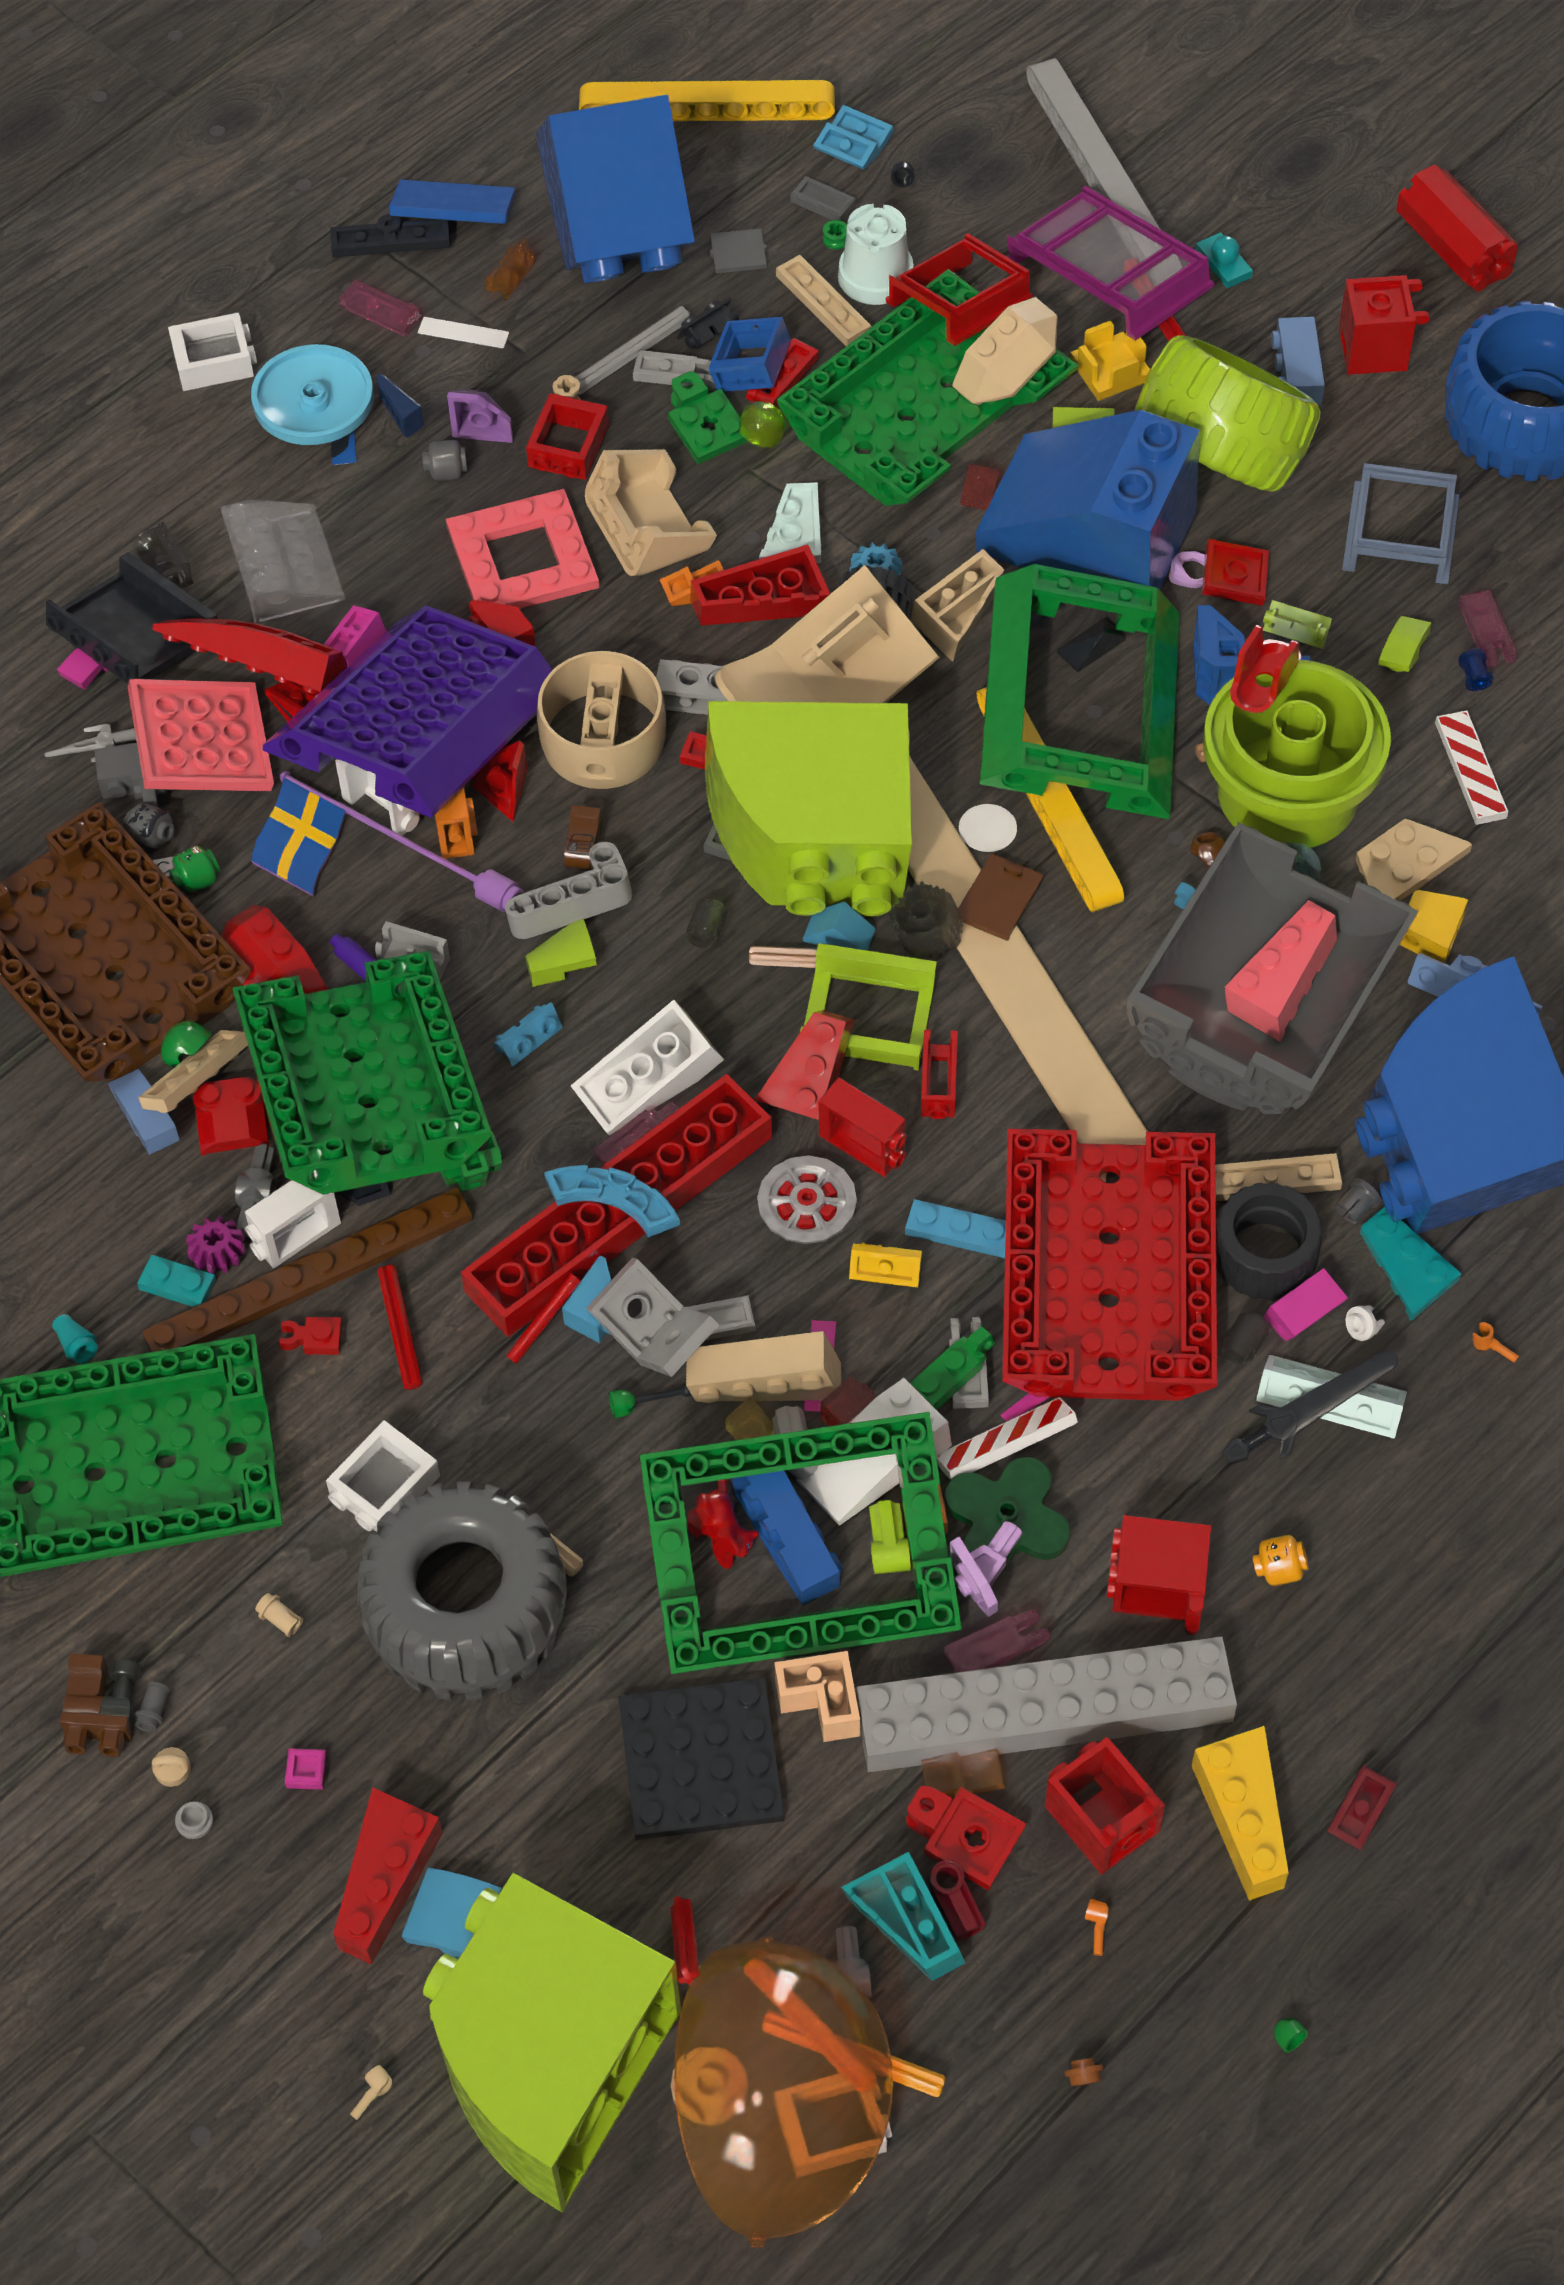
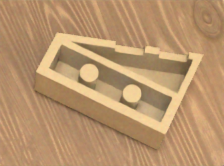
(957, 603)

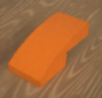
(678, 584)

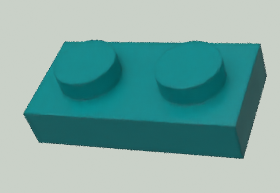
(176, 1281)

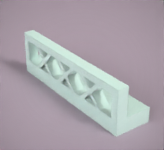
(1372, 1409)

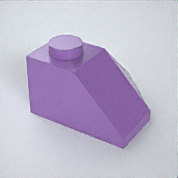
(478, 417)

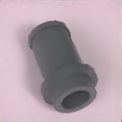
(150, 1713)

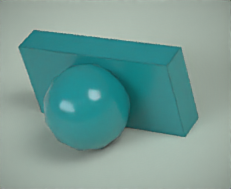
(1225, 259)

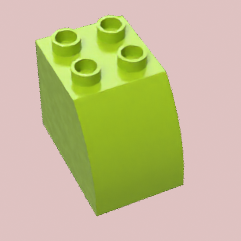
(813, 800)
(548, 2030)

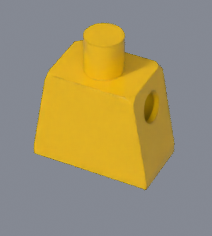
(1435, 924)

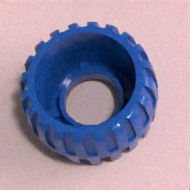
(1501, 355)

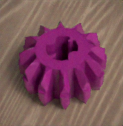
(215, 1245)

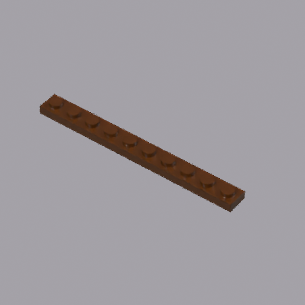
(311, 1273)

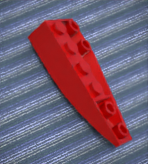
(261, 649)

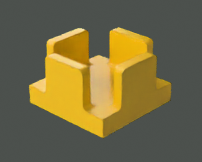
(1110, 361)

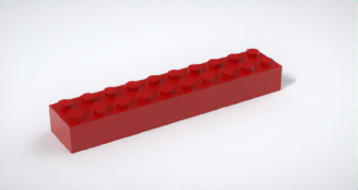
(674, 1157)

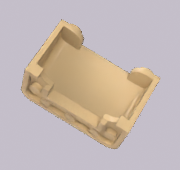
(639, 512)

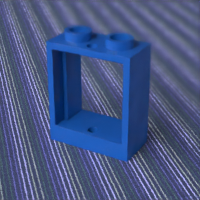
(753, 372)

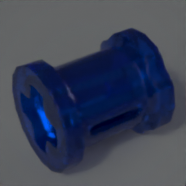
(1475, 669)

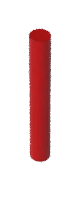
(543, 1318)

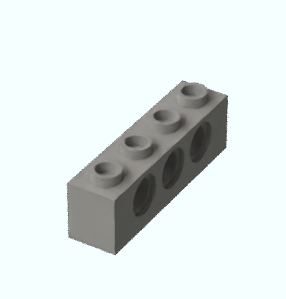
(688, 685)

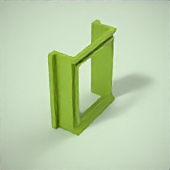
(878, 970)

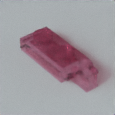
(632, 1132)

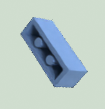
(1299, 355)

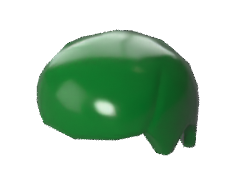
(182, 1039)

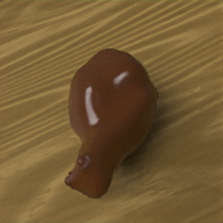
(1207, 846)

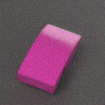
(80, 669)

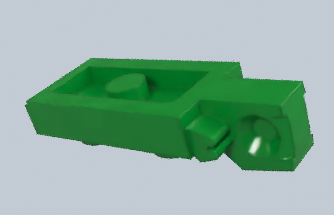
(953, 1368)

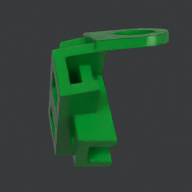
(475, 1169)

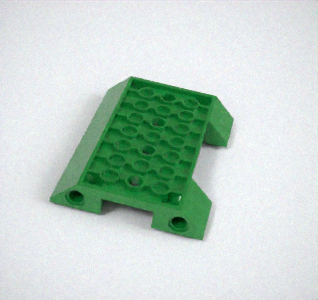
(895, 374)

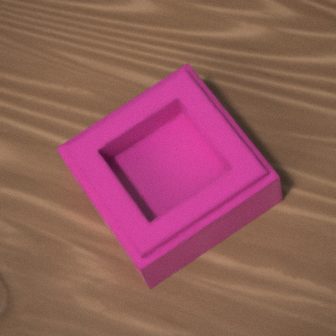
(305, 1768)

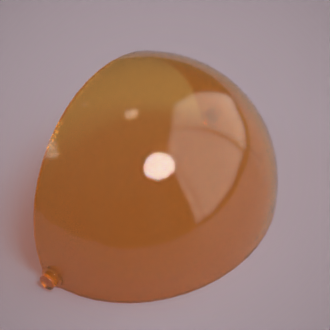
(779, 2086)

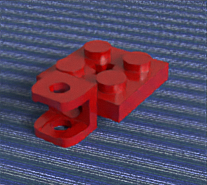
(950, 1821)

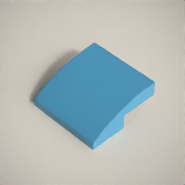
(854, 137)
(442, 1910)

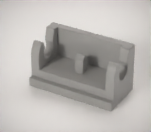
(405, 941)

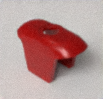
(1259, 658)

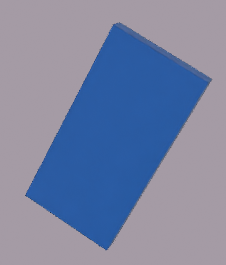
(452, 201)

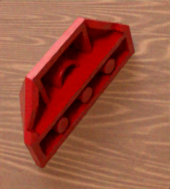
(270, 949)

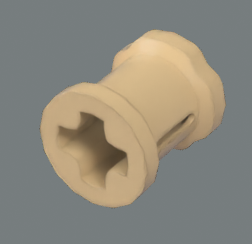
(567, 386)

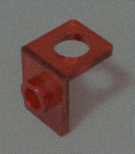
(979, 486)

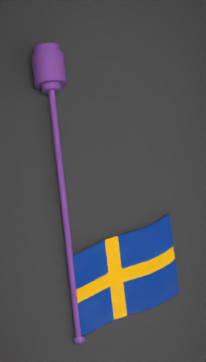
(307, 827)

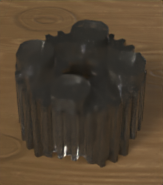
(927, 921)

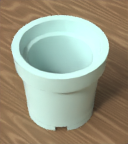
(872, 252)

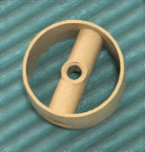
(603, 679)

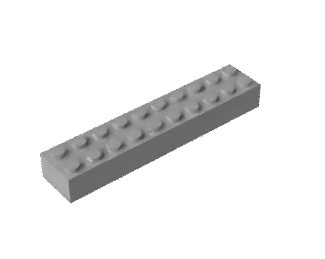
(1046, 1703)

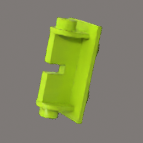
(1297, 624)

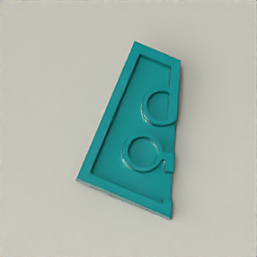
(1410, 1263)

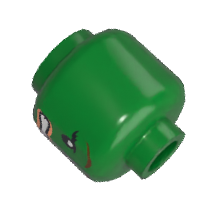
(194, 869)

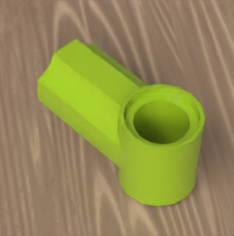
(889, 1546)

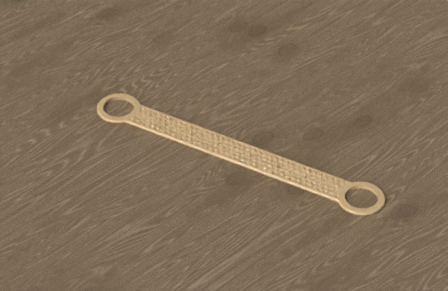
(1022, 989)

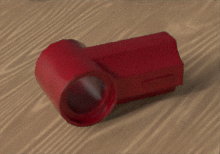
(957, 1902)

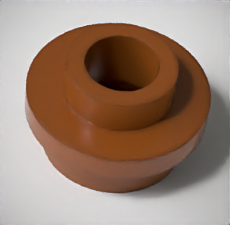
(1084, 2072)

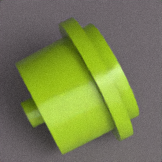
(1303, 759)

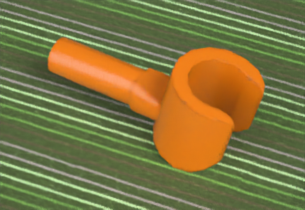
(1489, 1341)
(1097, 1912)

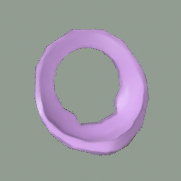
(1177, 573)

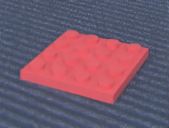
(200, 735)

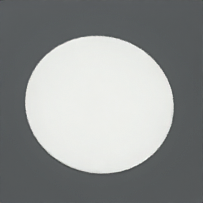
(987, 827)

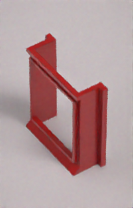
(976, 312)

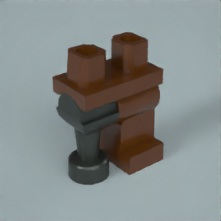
(90, 1713)

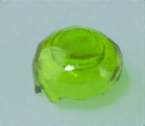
(762, 424)

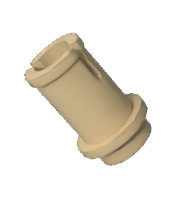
(278, 1614)

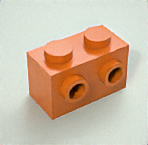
(456, 826)

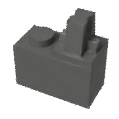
(121, 774)

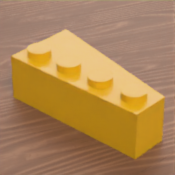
(1243, 1801)

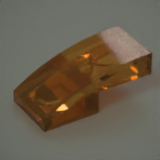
(973, 1772)

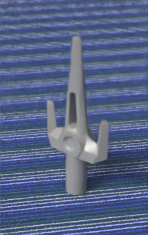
(102, 740)

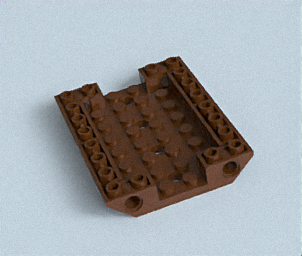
(133, 926)

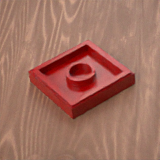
(1235, 572)

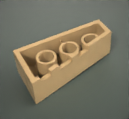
(765, 1369)

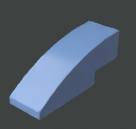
(152, 1127)

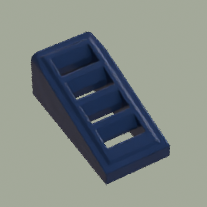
(401, 407)

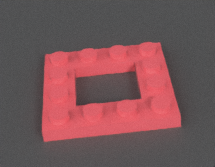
(549, 510)

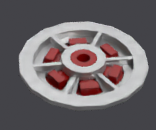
(807, 1199)

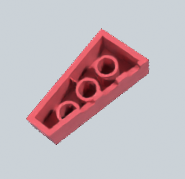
(1281, 973)

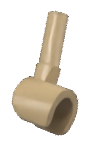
(380, 2084)

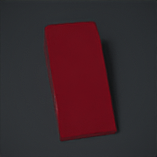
(1362, 1808)

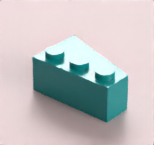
(905, 1912)

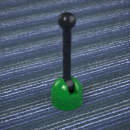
(623, 1402)

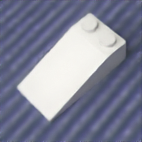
(647, 1068)
(854, 1484)

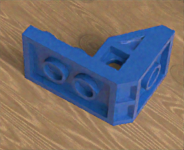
(1212, 639)

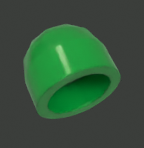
(1289, 2034)

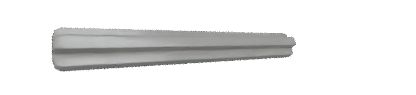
(630, 349)

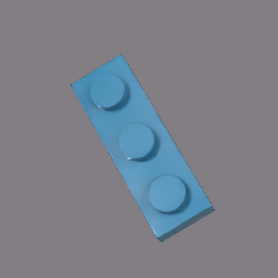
(957, 1228)

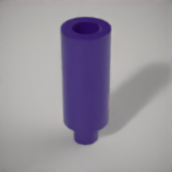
(351, 954)

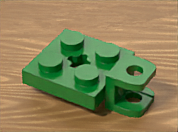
(694, 408)

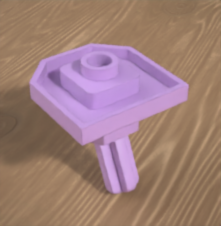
(982, 1567)

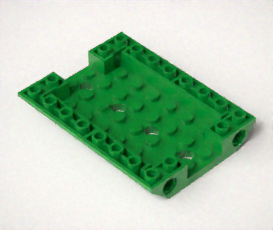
(408, 1069)
(124, 1420)

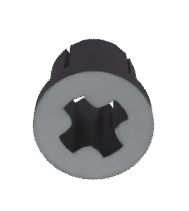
(1360, 1196)

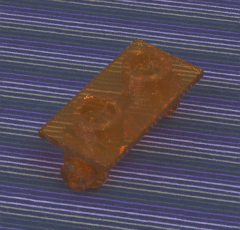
(512, 269)

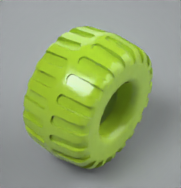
(1246, 417)

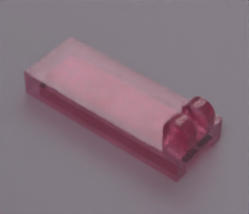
(380, 308)

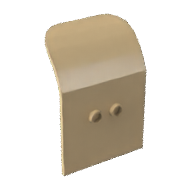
(843, 651)

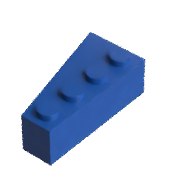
(788, 1534)

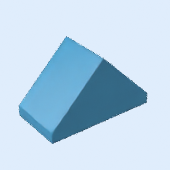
(840, 927)

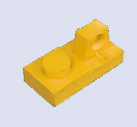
(885, 1264)

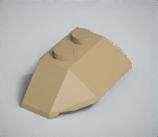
(1008, 353)

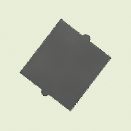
(738, 250)

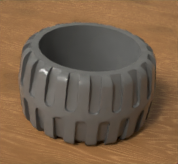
(472, 1647)

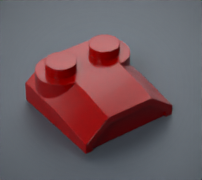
(230, 1115)

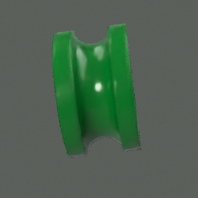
(834, 227)

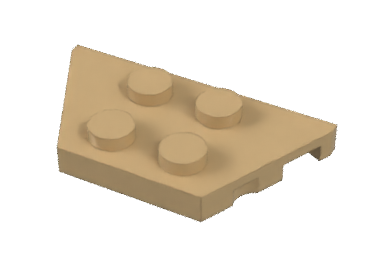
(1408, 858)

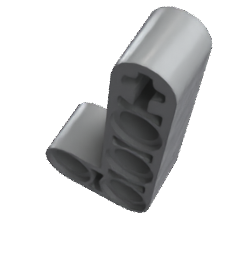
(572, 898)

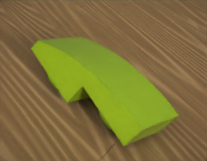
(1404, 644)

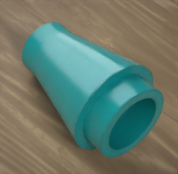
(75, 1340)

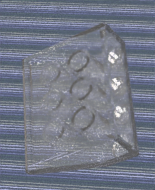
(281, 557)

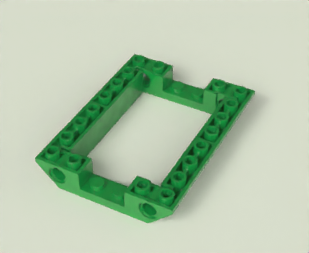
(1029, 766)
(927, 1613)

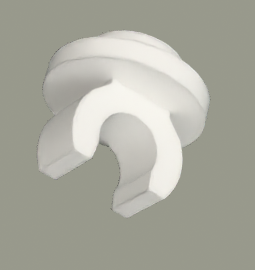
(1362, 1323)

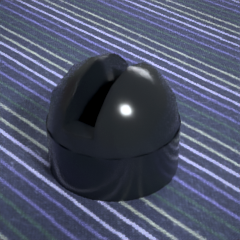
(899, 177)

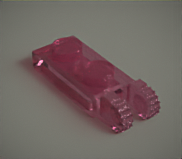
(1487, 626)
(995, 1643)

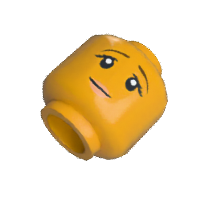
(1281, 1560)

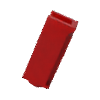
(939, 1105)

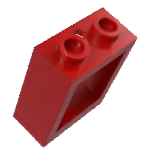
(573, 414)
(862, 1127)

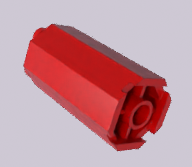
(1457, 228)

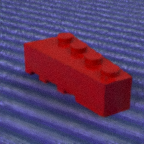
(760, 590)
(385, 1867)

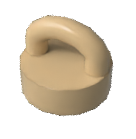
(171, 1766)

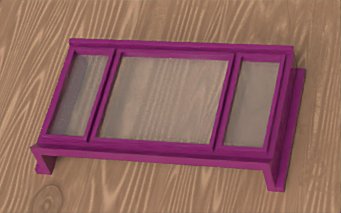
(1116, 259)

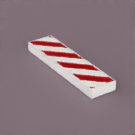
(1471, 767)
(1007, 1438)

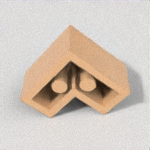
(822, 1684)

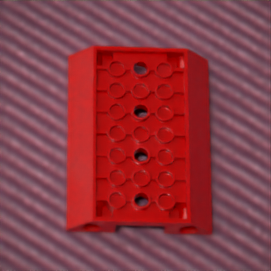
(1157, 1270)

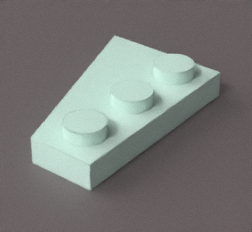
(795, 521)

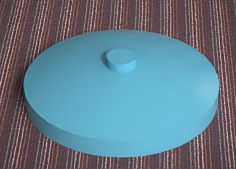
(312, 394)

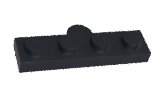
(389, 237)

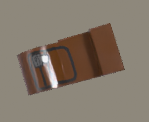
(582, 834)

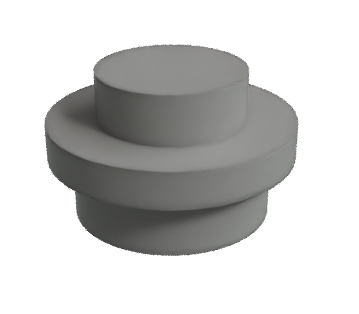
(194, 1820)

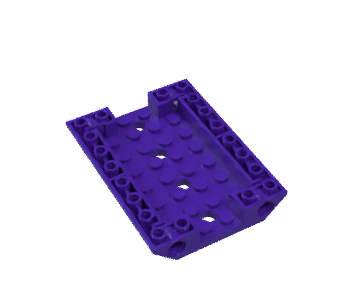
(420, 708)

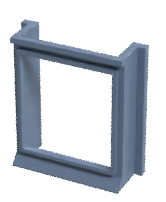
(1357, 545)

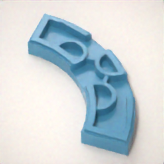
(615, 1189)

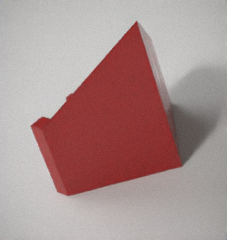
(503, 779)

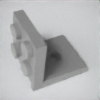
(663, 1331)

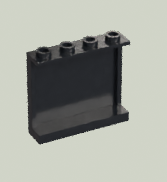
(118, 617)

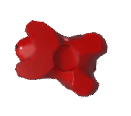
(716, 1518)

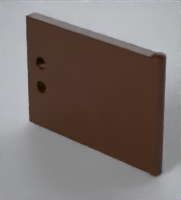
(999, 896)

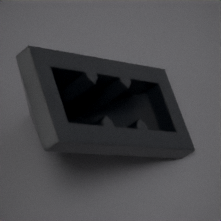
(1091, 644)

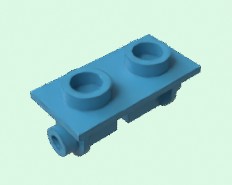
(531, 1033)

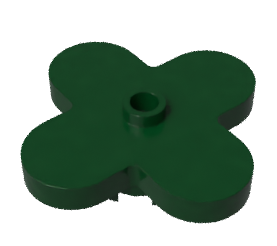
(1016, 1494)

